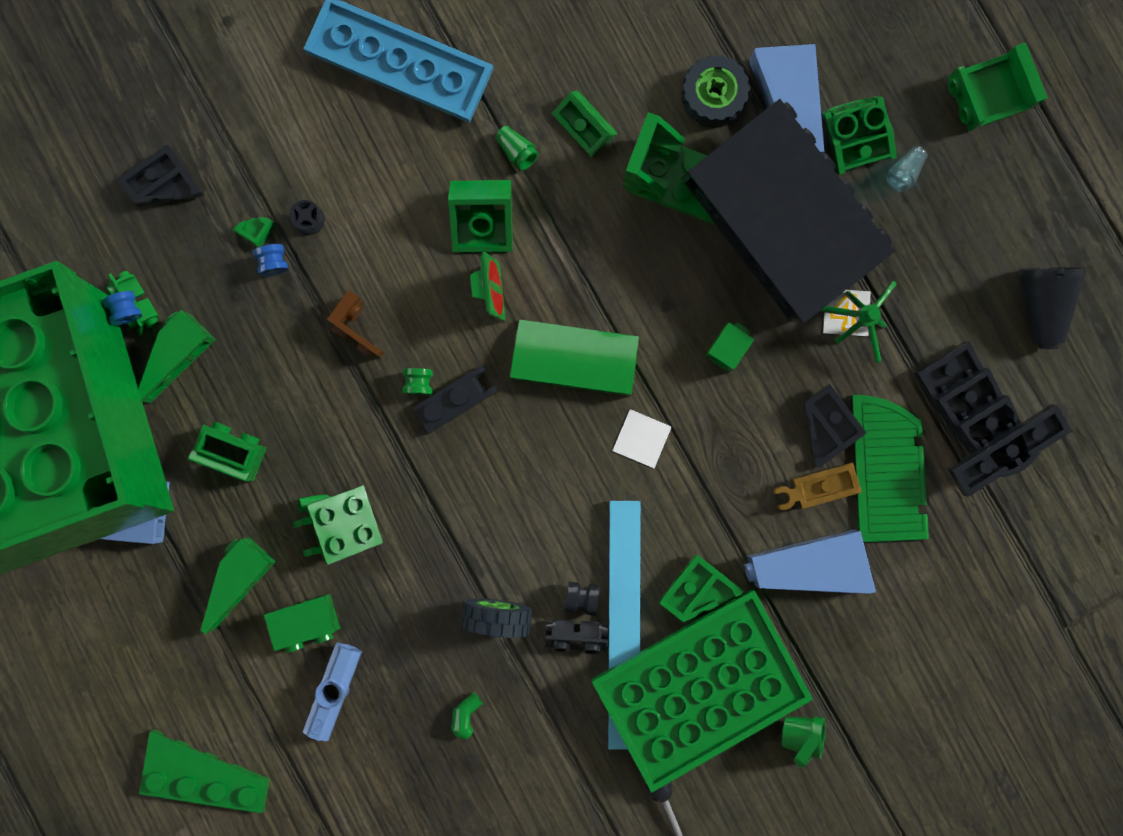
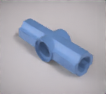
(326, 709)

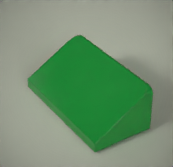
(584, 123)

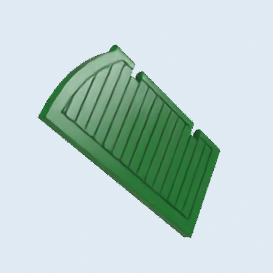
(889, 472)

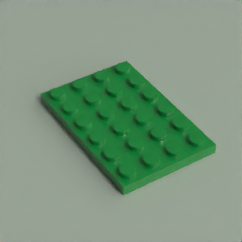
(701, 690)

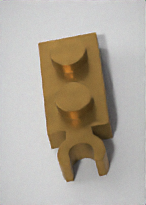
(821, 487)

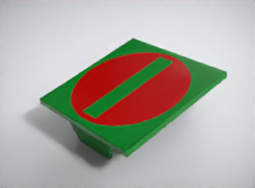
(487, 285)

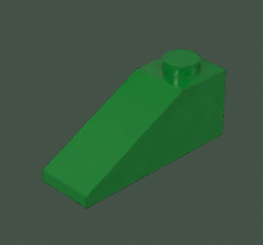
(174, 351)
(235, 577)

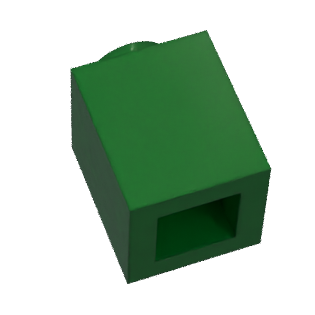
(730, 346)

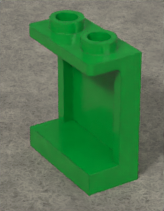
(997, 88)

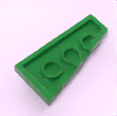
(189, 775)

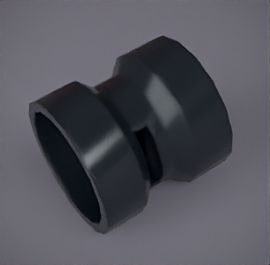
(584, 598)

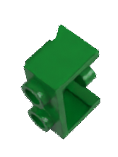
(222, 432)

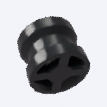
(302, 212)

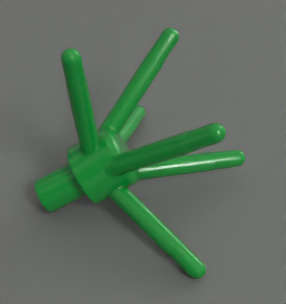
(865, 316)

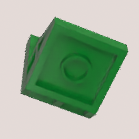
(659, 164)

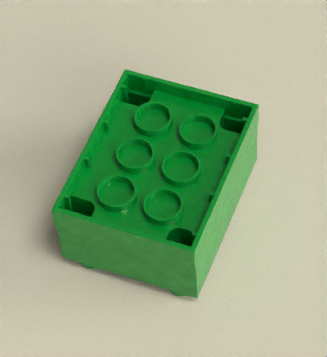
(70, 421)

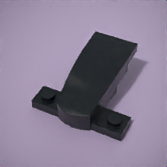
(985, 419)

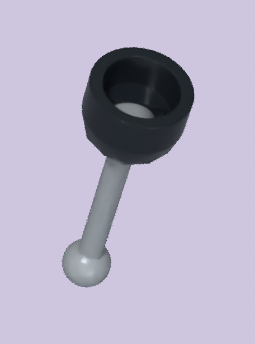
(663, 795)

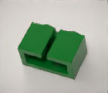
(301, 623)

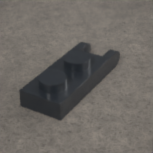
(453, 401)

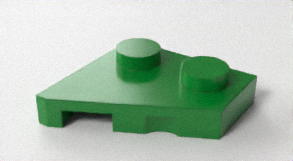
(698, 590)

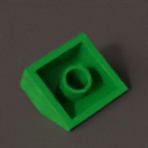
(481, 215)

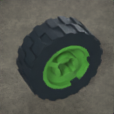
(710, 107)
(496, 618)

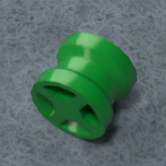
(417, 381)

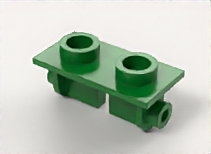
(128, 282)

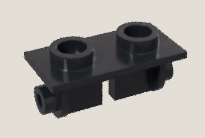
(565, 638)

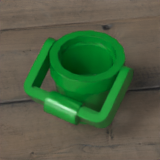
(805, 737)

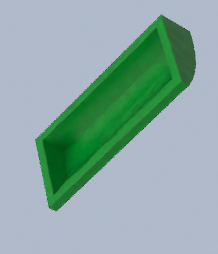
(574, 358)

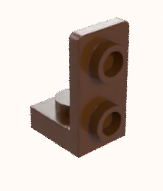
(349, 310)

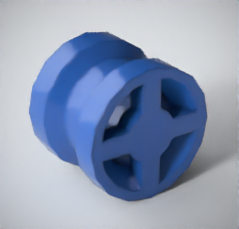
(270, 260)
(122, 308)

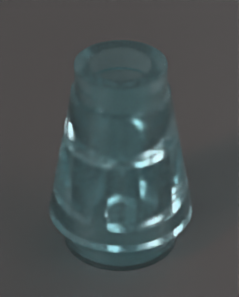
(907, 169)

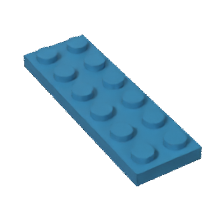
(398, 59)

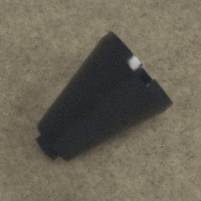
(1050, 302)

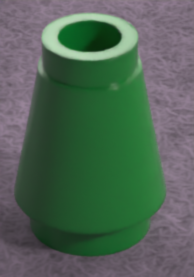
(517, 148)

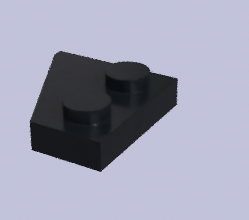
(159, 180)
(830, 425)

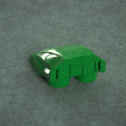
(859, 133)

